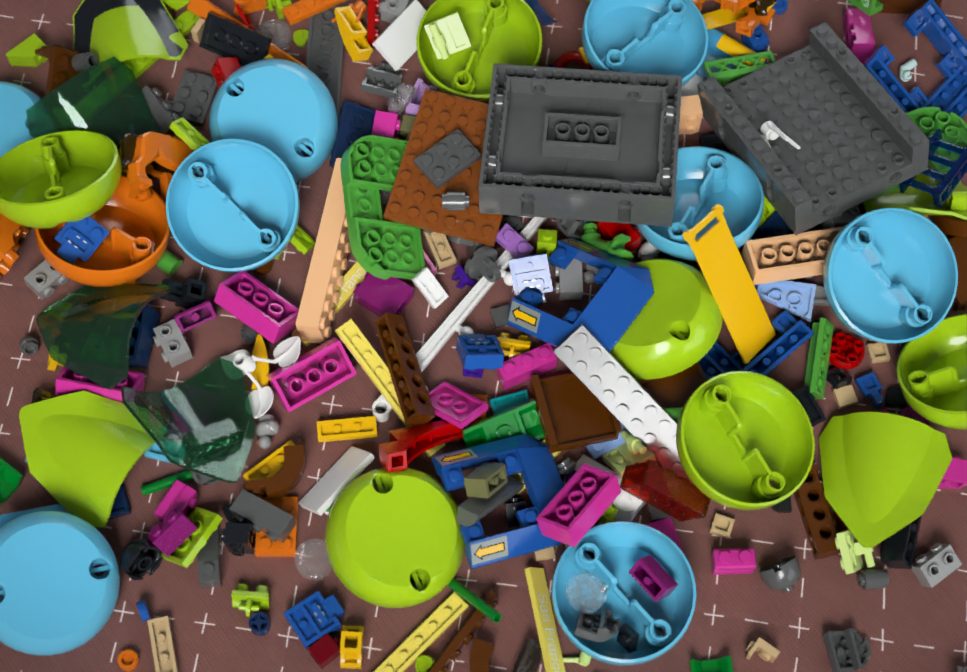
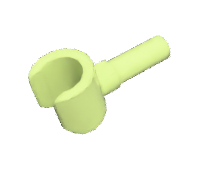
(583, 660)

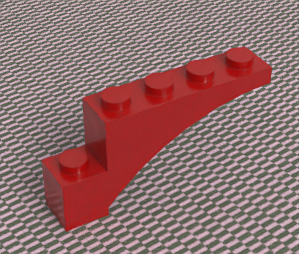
(412, 441)

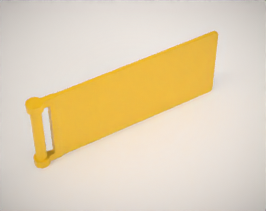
(730, 284)

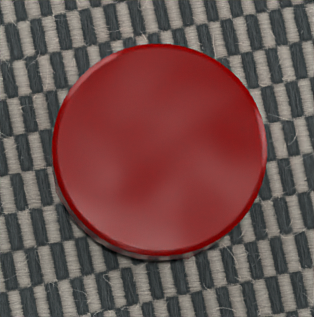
(846, 351)

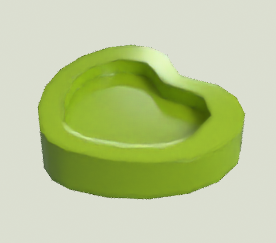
(300, 37)
(424, 663)

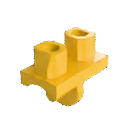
(513, 347)

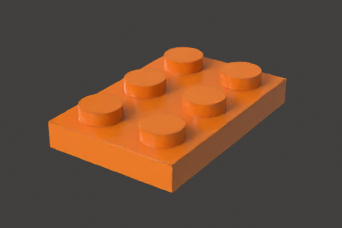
(267, 548)

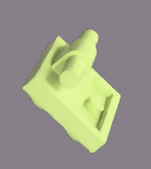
(447, 35)
(627, 454)
(851, 552)

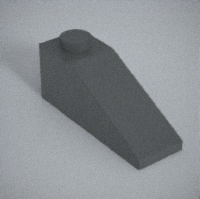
(210, 562)

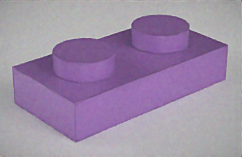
(513, 242)

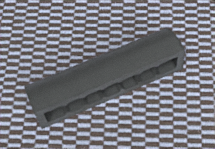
(476, 508)

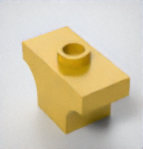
(351, 647)

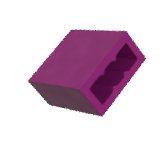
(383, 295)

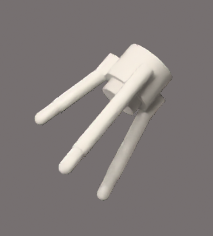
(771, 132)

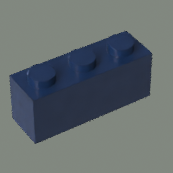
(142, 337)

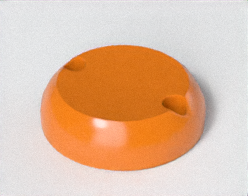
(130, 250)

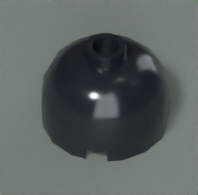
(140, 558)

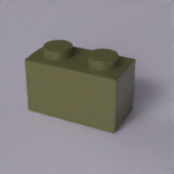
(485, 480)

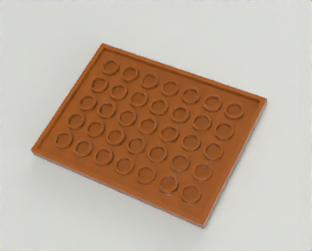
(414, 197)

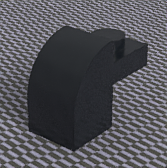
(185, 294)

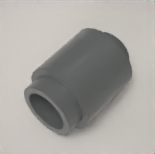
(84, 61)
(455, 201)
(873, 578)

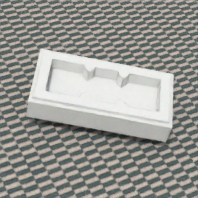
(430, 287)

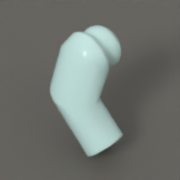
(904, 70)

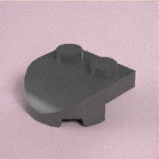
(382, 80)
(597, 626)
(847, 650)

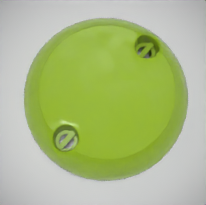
(498, 34)
(58, 178)
(673, 326)
(935, 373)
(745, 440)
(394, 536)

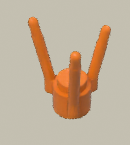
(359, 9)

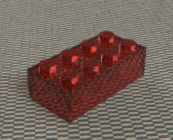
(665, 491)

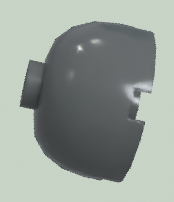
(781, 574)

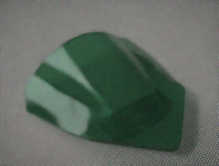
(96, 100)
(94, 329)
(200, 422)

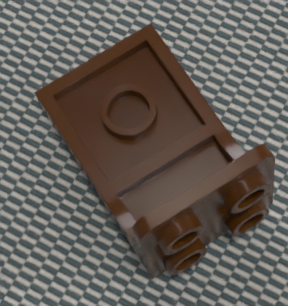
(59, 65)

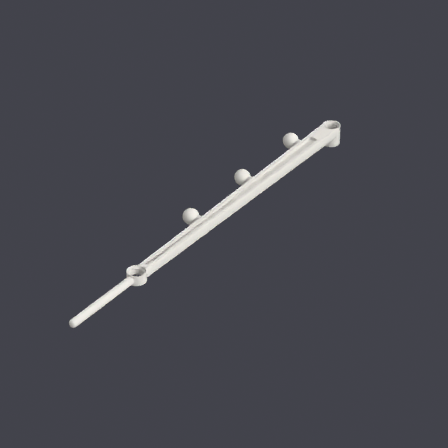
(459, 314)

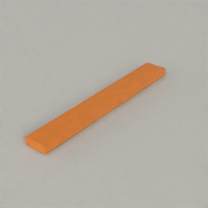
(201, 9)

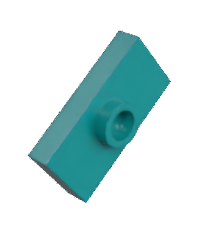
(508, 401)

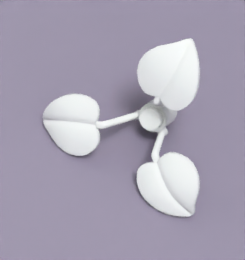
(285, 354)

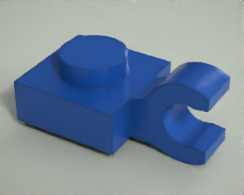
(870, 387)

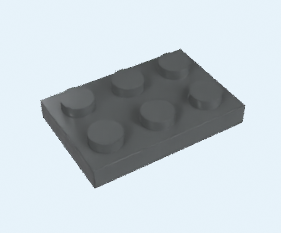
(194, 97)
(447, 159)

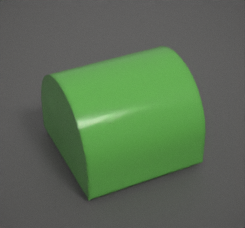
(169, 263)

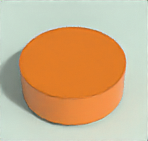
(128, 660)

